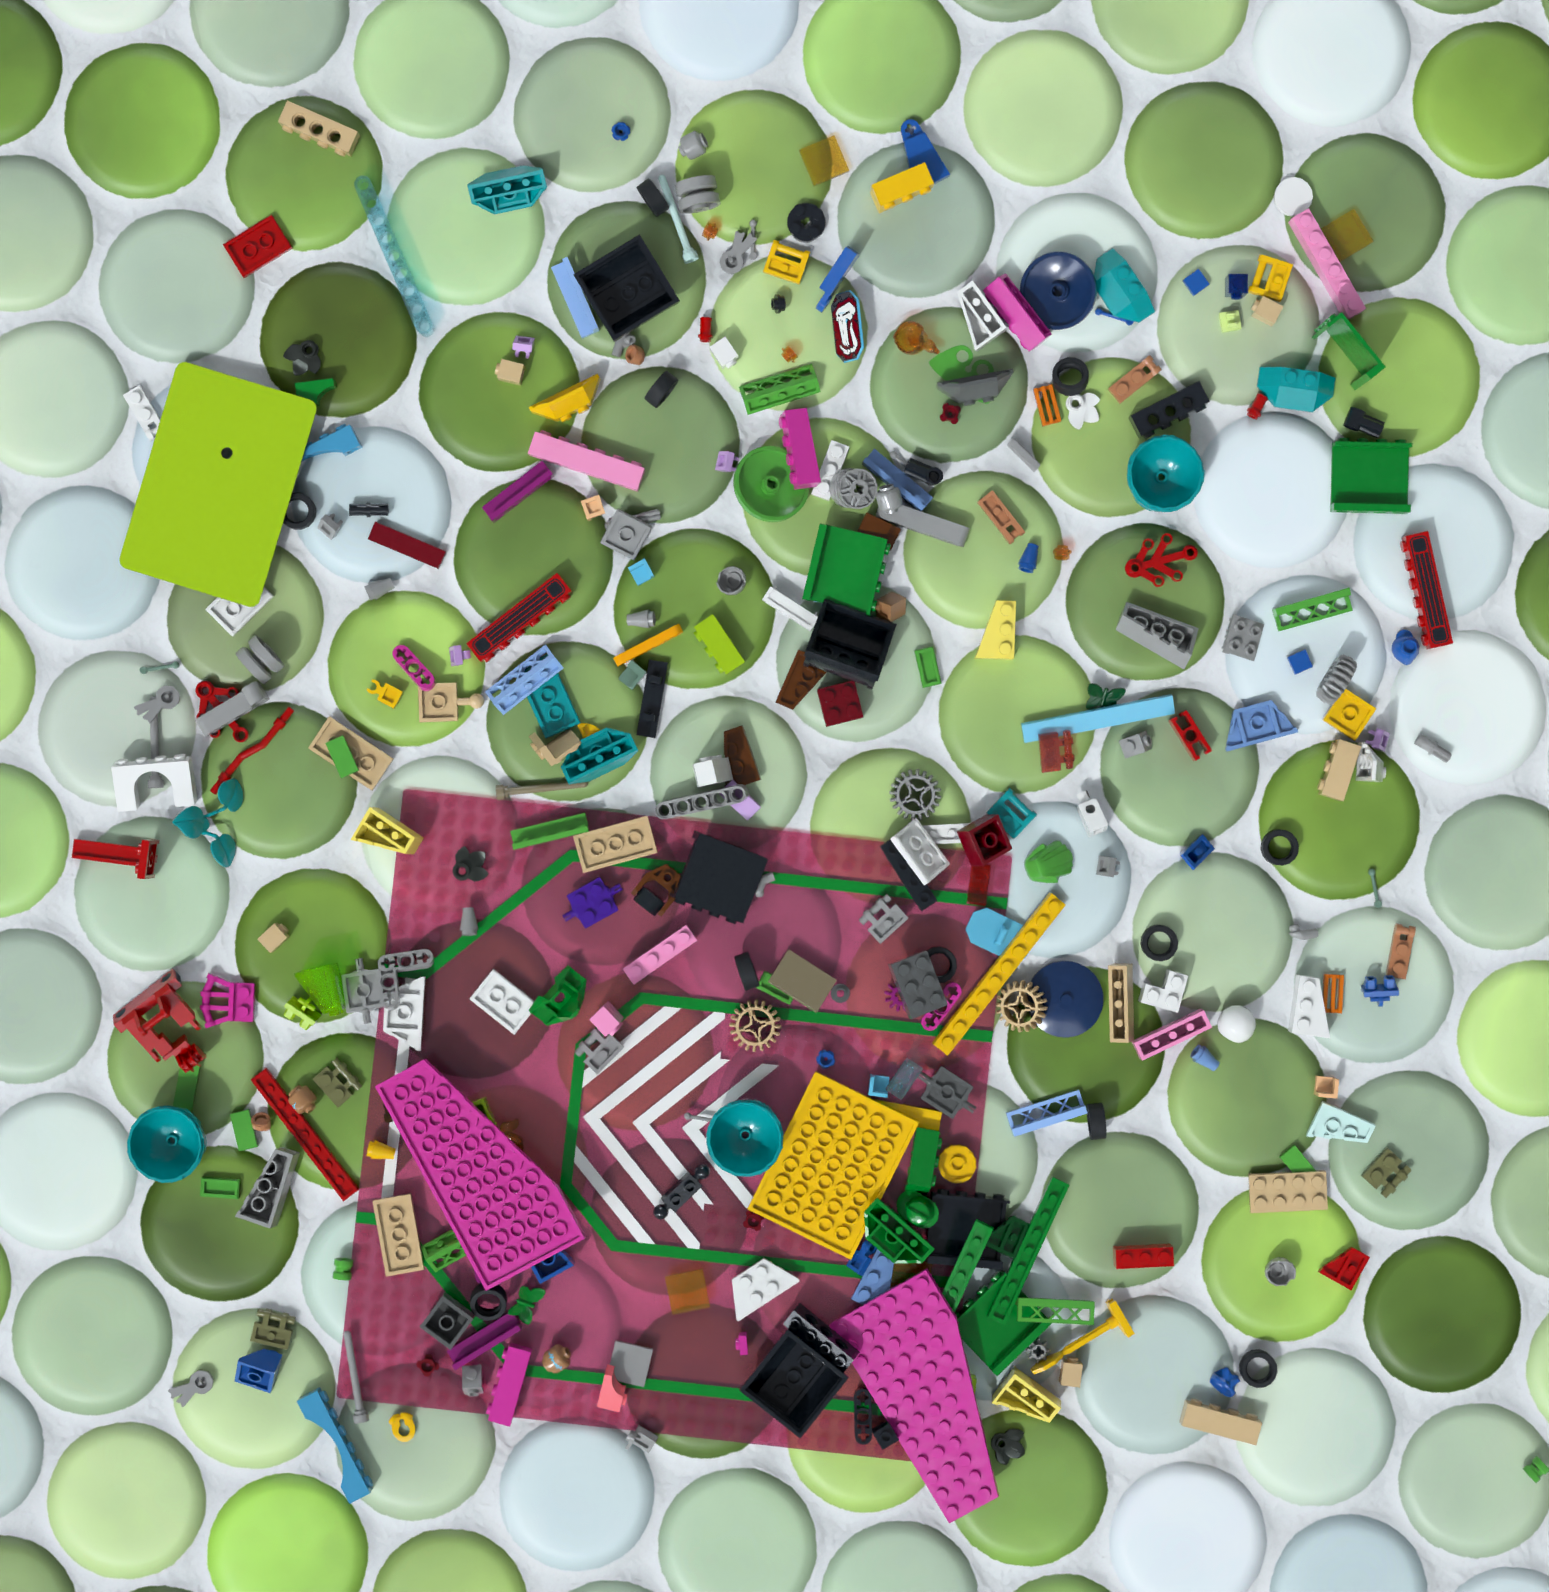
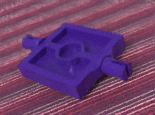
(592, 902)

